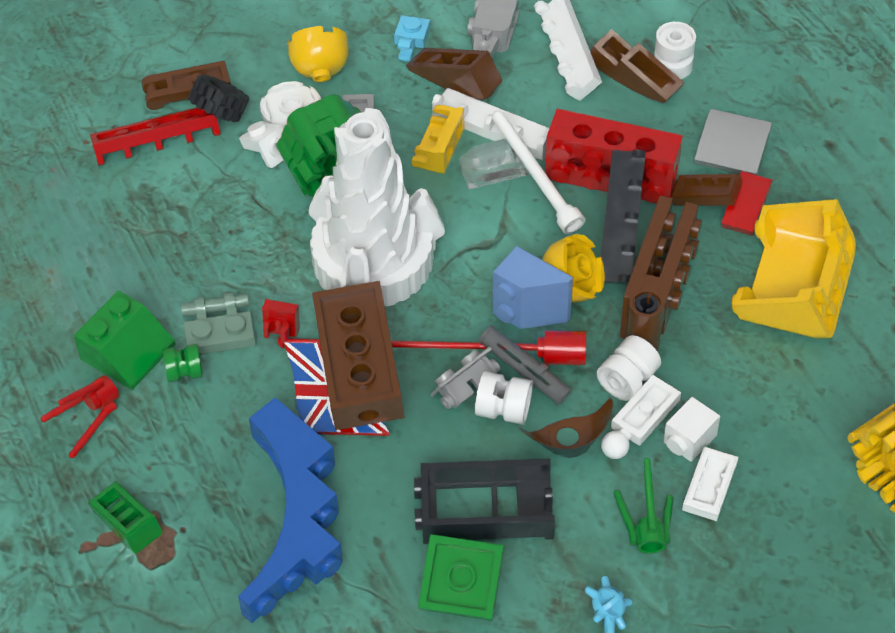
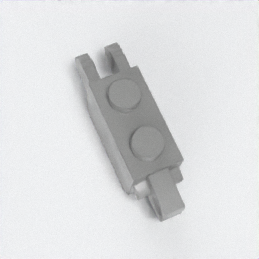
(493, 25)

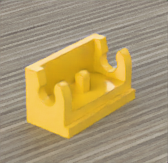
(440, 139)

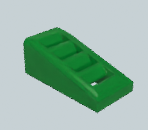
(136, 534)

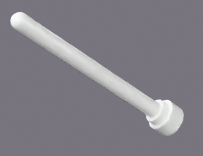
(568, 217)

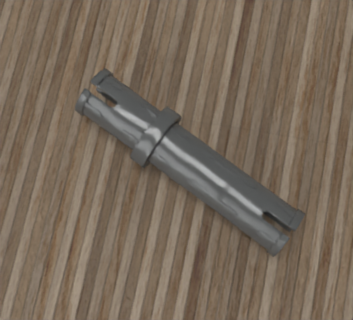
(556, 390)

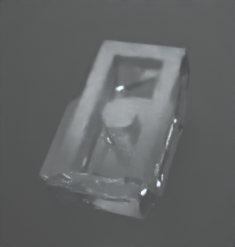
(491, 164)

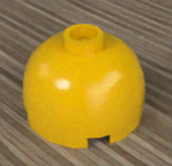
(318, 52)
(576, 259)

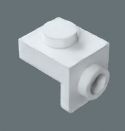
(263, 138)

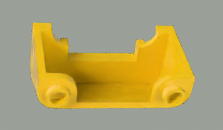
(801, 268)

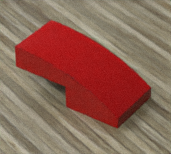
(748, 205)

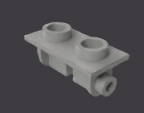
(455, 386)

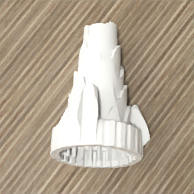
(366, 219)

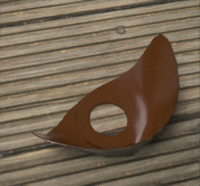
(587, 427)

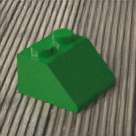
(123, 340)

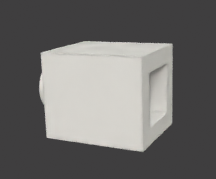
(691, 429)

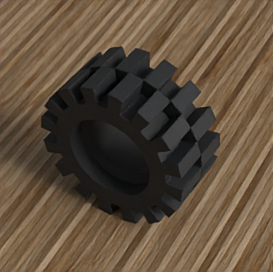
(218, 98)

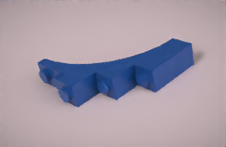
(303, 545)

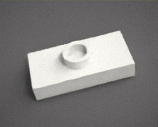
(710, 483)

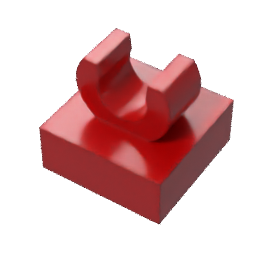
(280, 319)

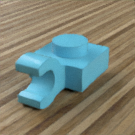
(411, 33)

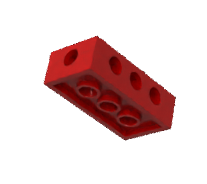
(582, 148)

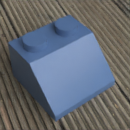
(531, 291)

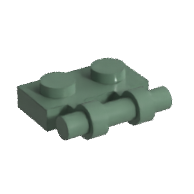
(219, 332)

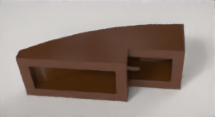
(634, 67)

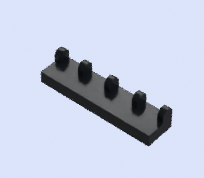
(622, 215)

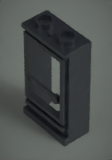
(532, 491)

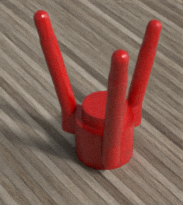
(96, 395)

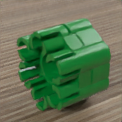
(310, 143)

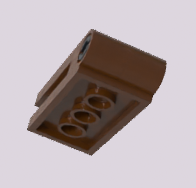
(657, 282)

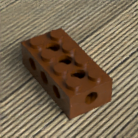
(357, 355)

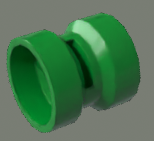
(182, 363)

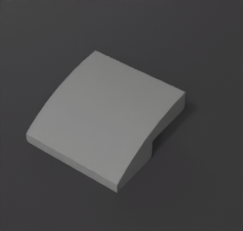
(732, 142)

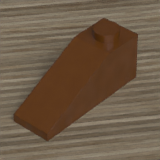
(458, 69)

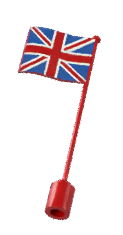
(312, 389)

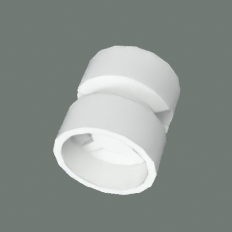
(676, 47)
(628, 367)
(516, 399)

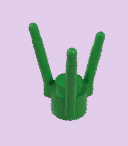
(650, 533)

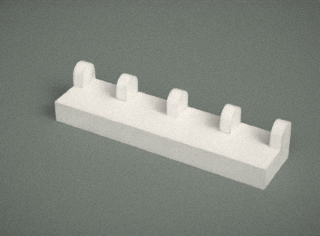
(569, 47)
(479, 121)

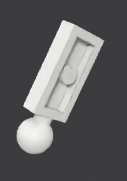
(640, 417)

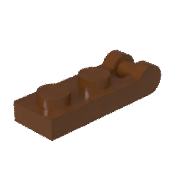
(178, 83)

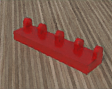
(152, 131)

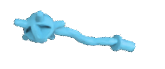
(608, 605)

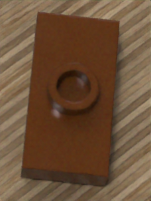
(707, 189)

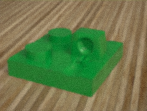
(461, 577)

